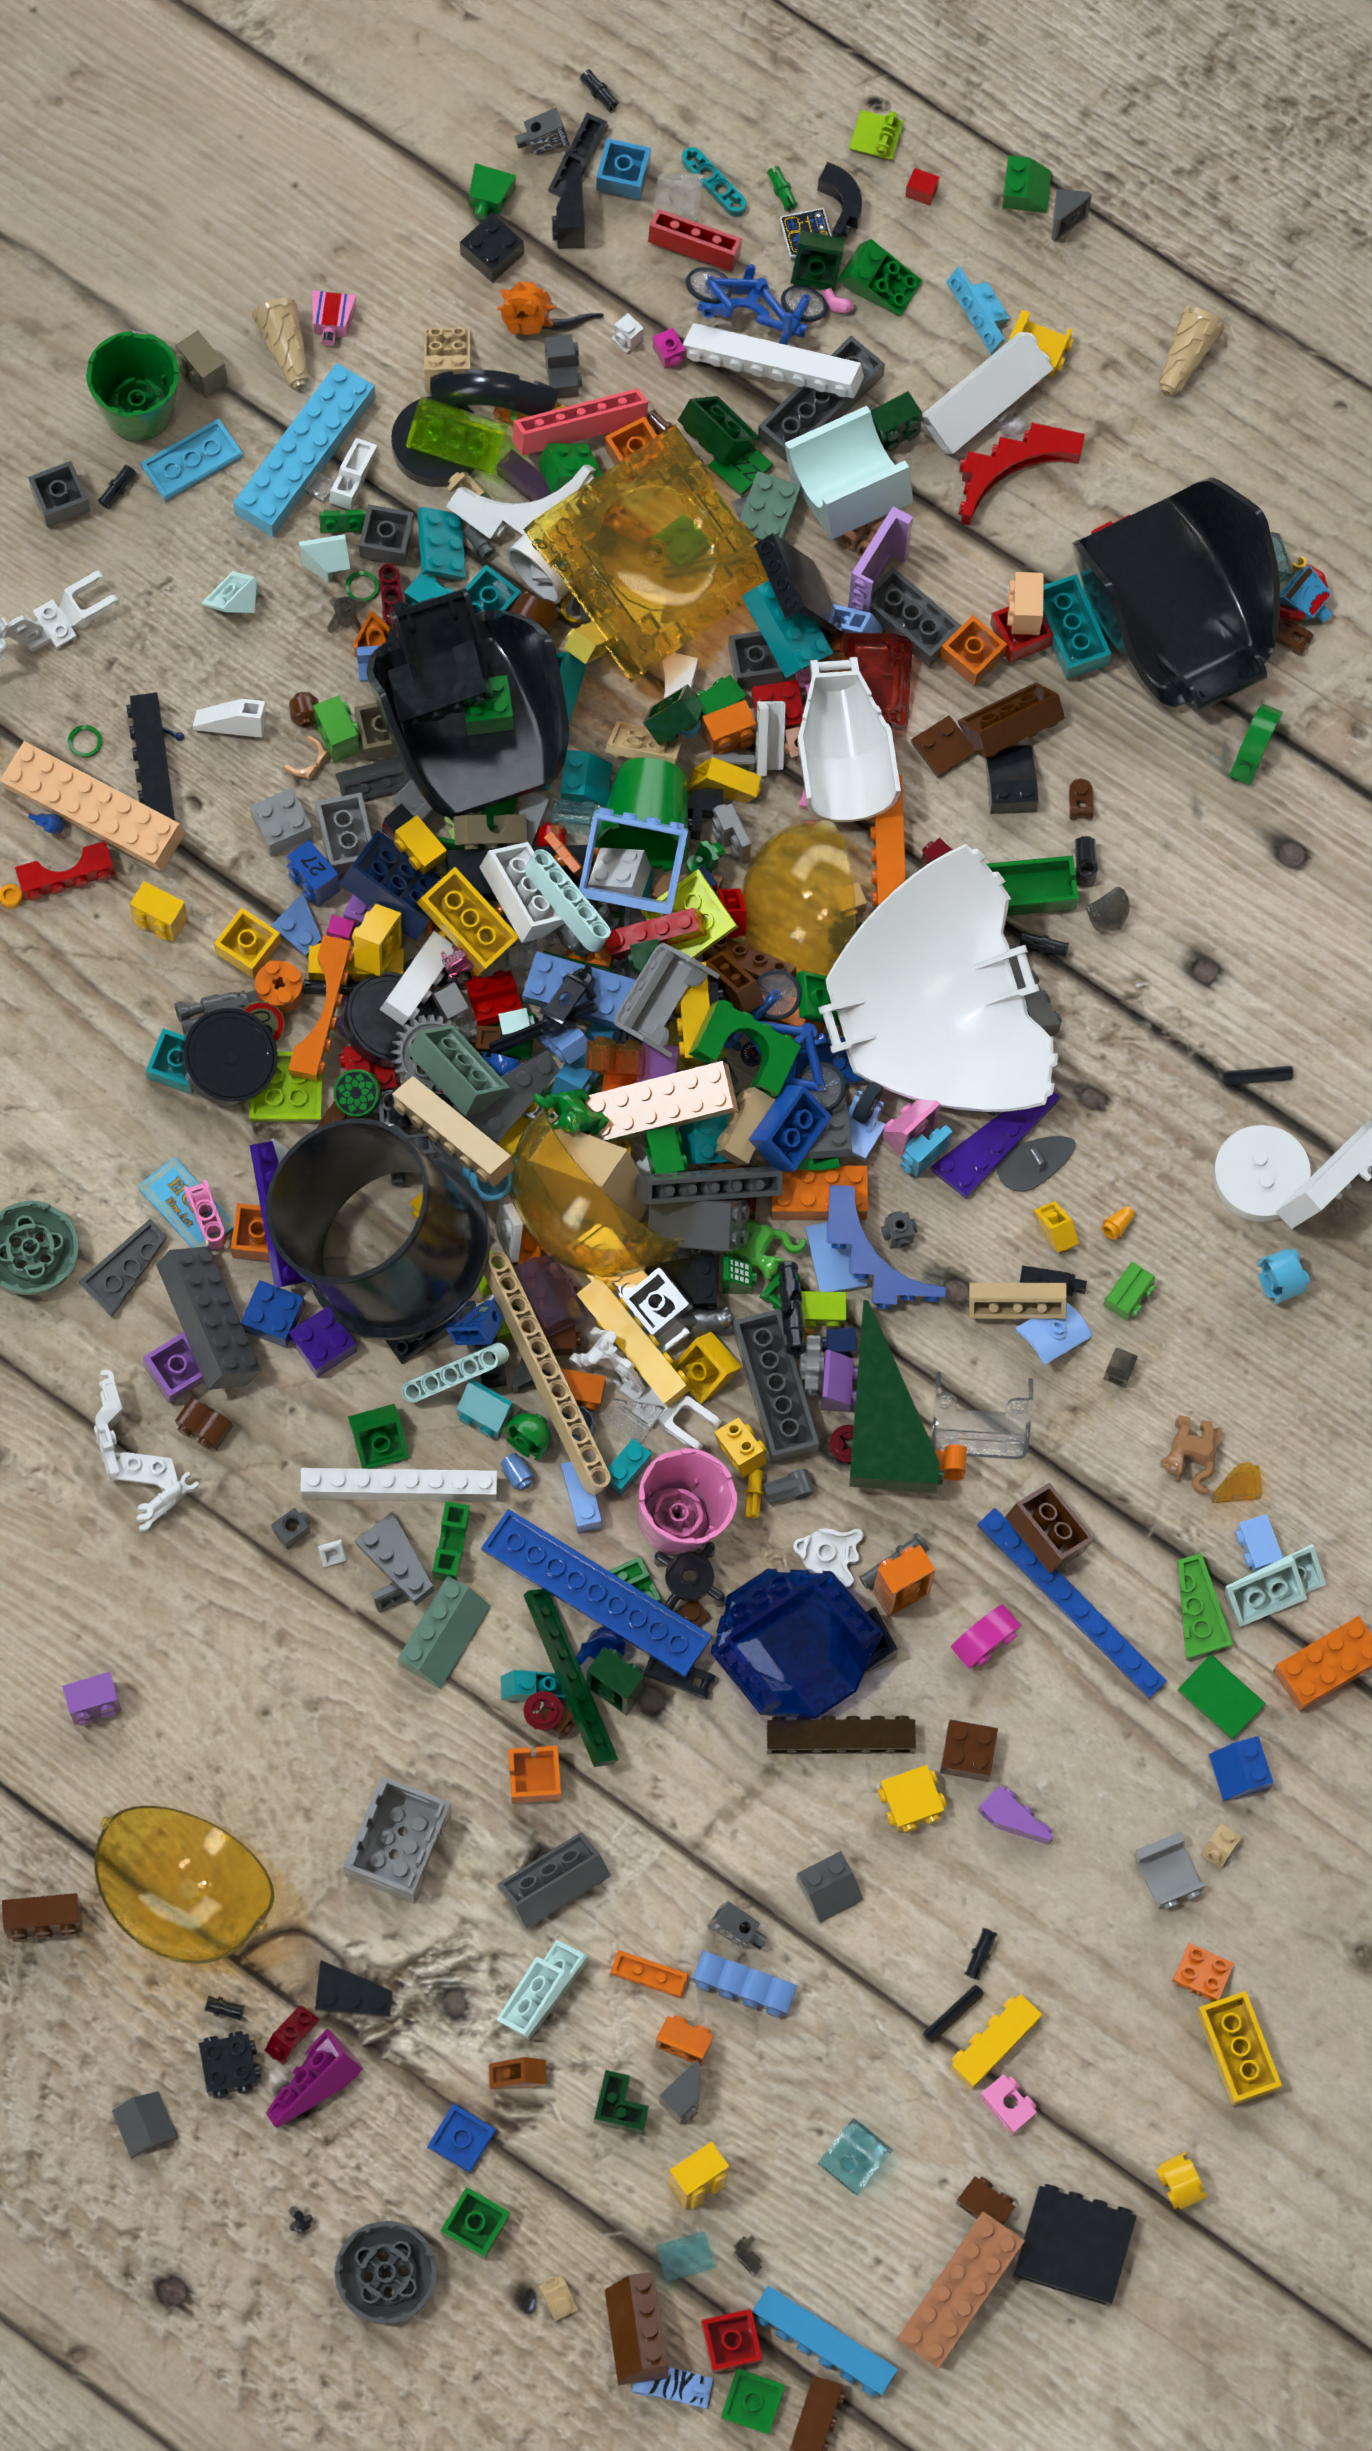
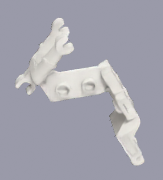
(56, 623)
(639, 1390)
(134, 1466)

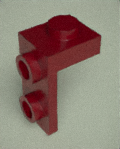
(290, 2034)

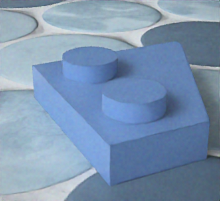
(298, 927)

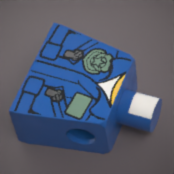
(476, 1322)

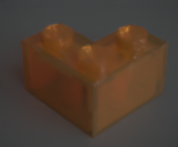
(609, 1058)

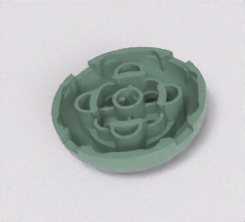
(25, 1222)

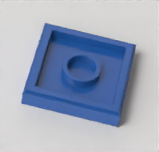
(461, 2138)

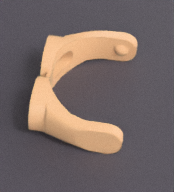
(309, 772)

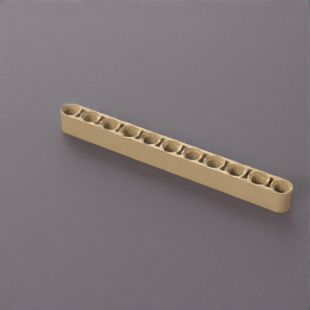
(546, 1384)

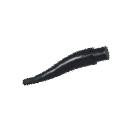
(563, 324)

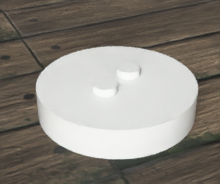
(1259, 1171)

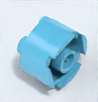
(1282, 1275)

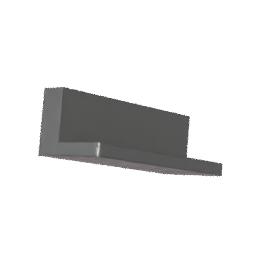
(373, 779)

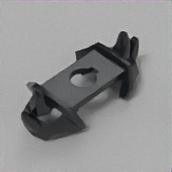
(576, 984)

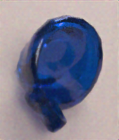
(597, 1641)

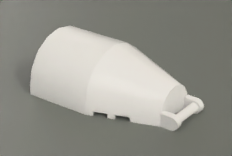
(845, 747)

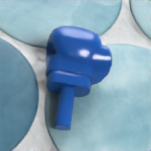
(50, 822)

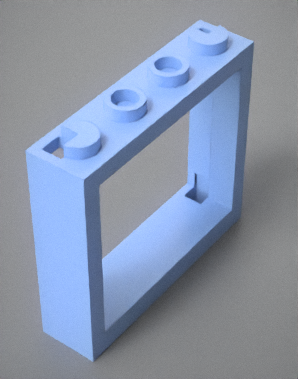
(624, 899)

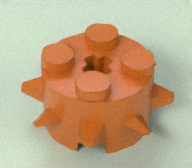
(526, 308)

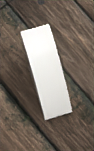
(352, 474)

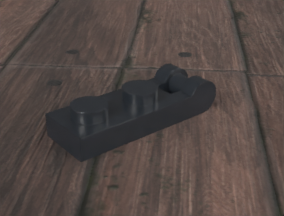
(663, 1674)

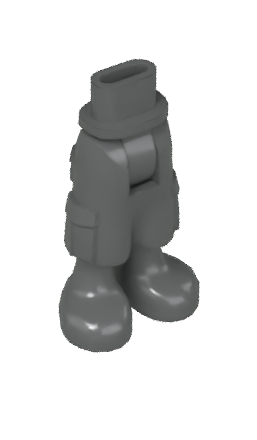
(207, 1004)

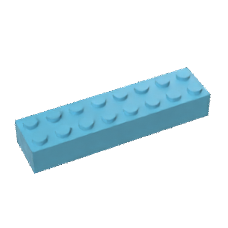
(304, 449)

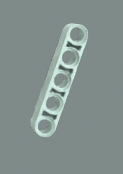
(567, 900)
(463, 1367)

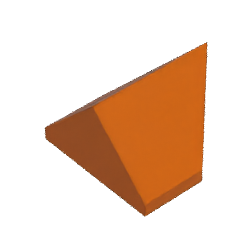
(372, 633)

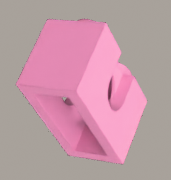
(1013, 2118)

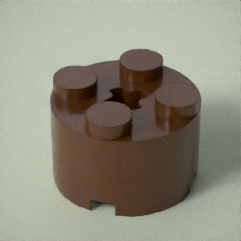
(537, 609)

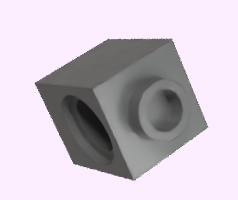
(290, 1538)

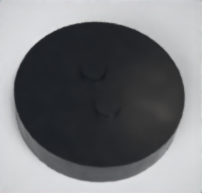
(417, 465)
(369, 1028)
(228, 1056)

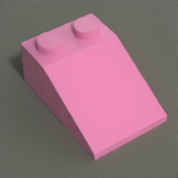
(914, 1120)

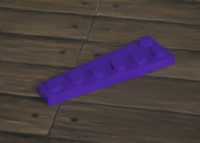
(264, 1164)

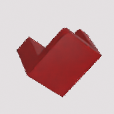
(922, 186)

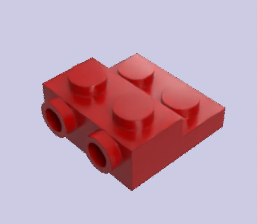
(492, 996)
(385, 1075)

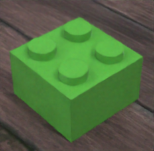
(337, 728)

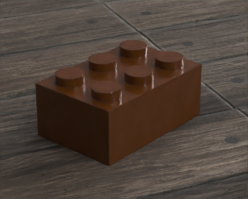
(1049, 1528)
(42, 1917)

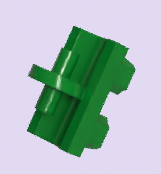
(705, 855)

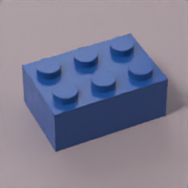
(790, 1128)

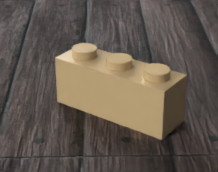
(734, 1141)

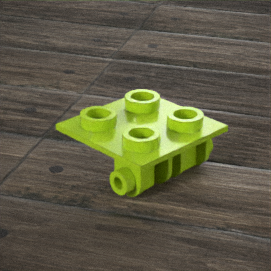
(876, 134)

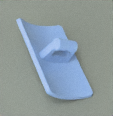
(1055, 1336)

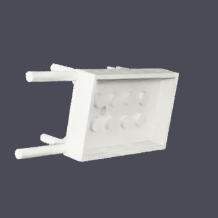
(1331, 1178)

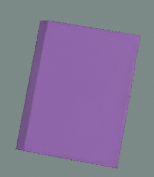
(658, 1063)

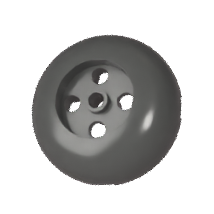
(360, 2256)

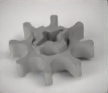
(812, 1365)

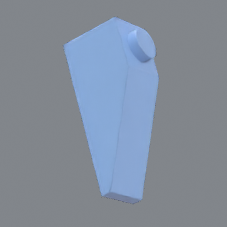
(857, 621)
(582, 1503)

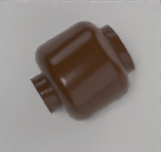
(302, 709)

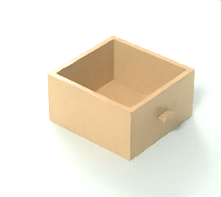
(608, 1167)

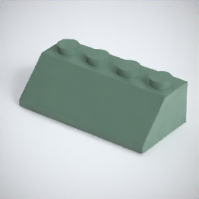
(457, 1069)
(443, 1632)

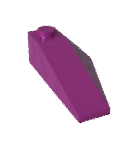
(323, 2073)

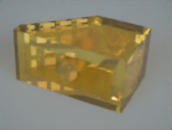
(1240, 1485)

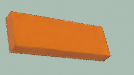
(649, 1974)

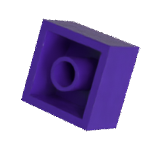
(322, 1342)

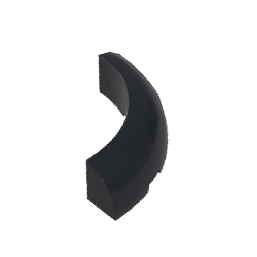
(493, 389)

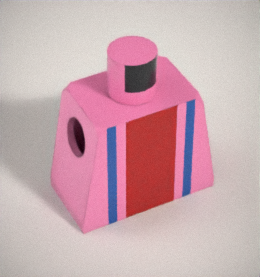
(332, 315)

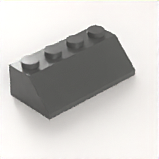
(1038, 1002)
(554, 1880)

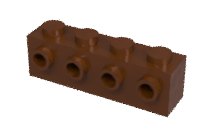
(748, 958)

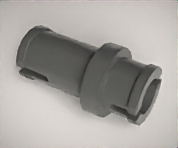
(481, 545)

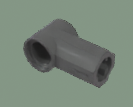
(795, 1485)

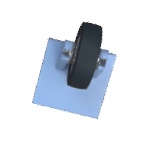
(863, 1129)

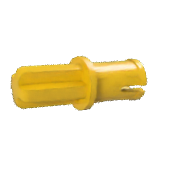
(754, 1494)

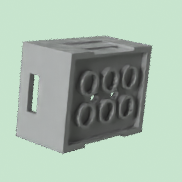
(389, 1810)

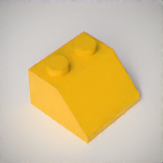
(707, 1366)

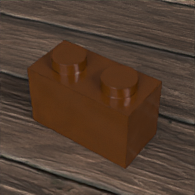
(981, 2197)

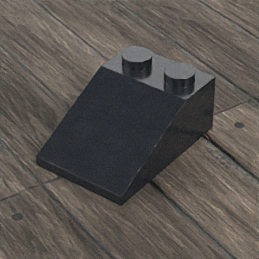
(568, 223)
(1012, 781)
(694, 1278)

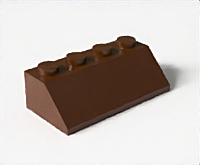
(1012, 719)
(636, 2329)

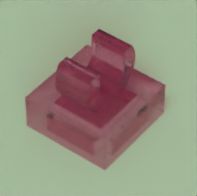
(455, 962)

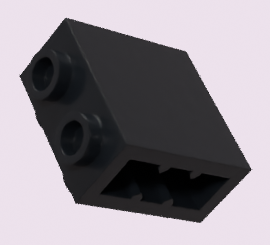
(229, 2064)

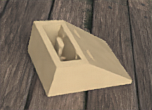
(445, 352)

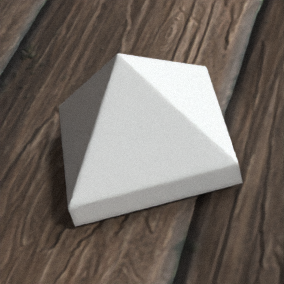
(332, 1553)

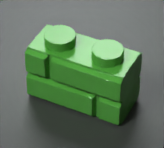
(1129, 1291)

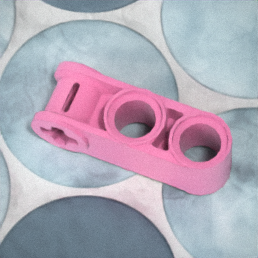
(201, 1200)

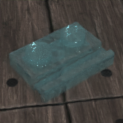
(685, 2256)

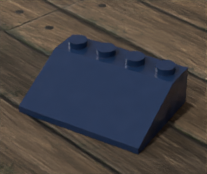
(388, 879)

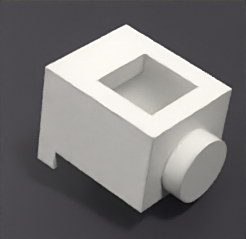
(628, 333)

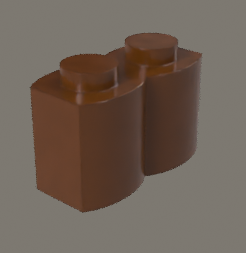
(203, 1424)

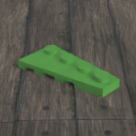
(1201, 1614)

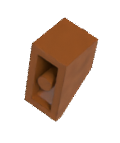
(517, 2073)

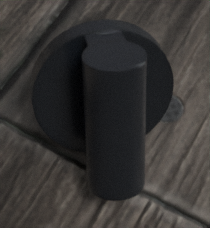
(301, 2222)

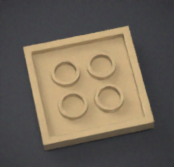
(637, 742)

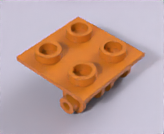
(1203, 1972)

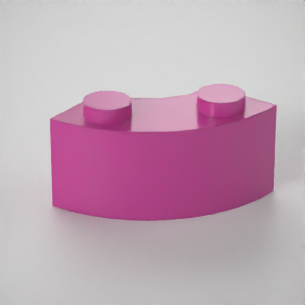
(986, 1636)

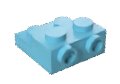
(923, 1152)

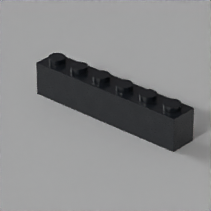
(150, 753)

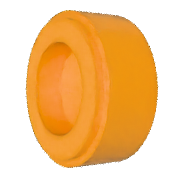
(10, 896)

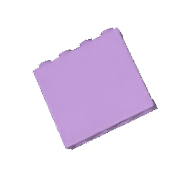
(889, 541)

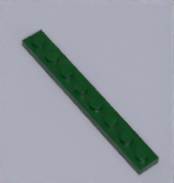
(570, 1678)

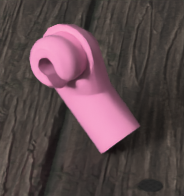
(838, 305)

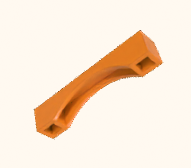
(309, 1054)

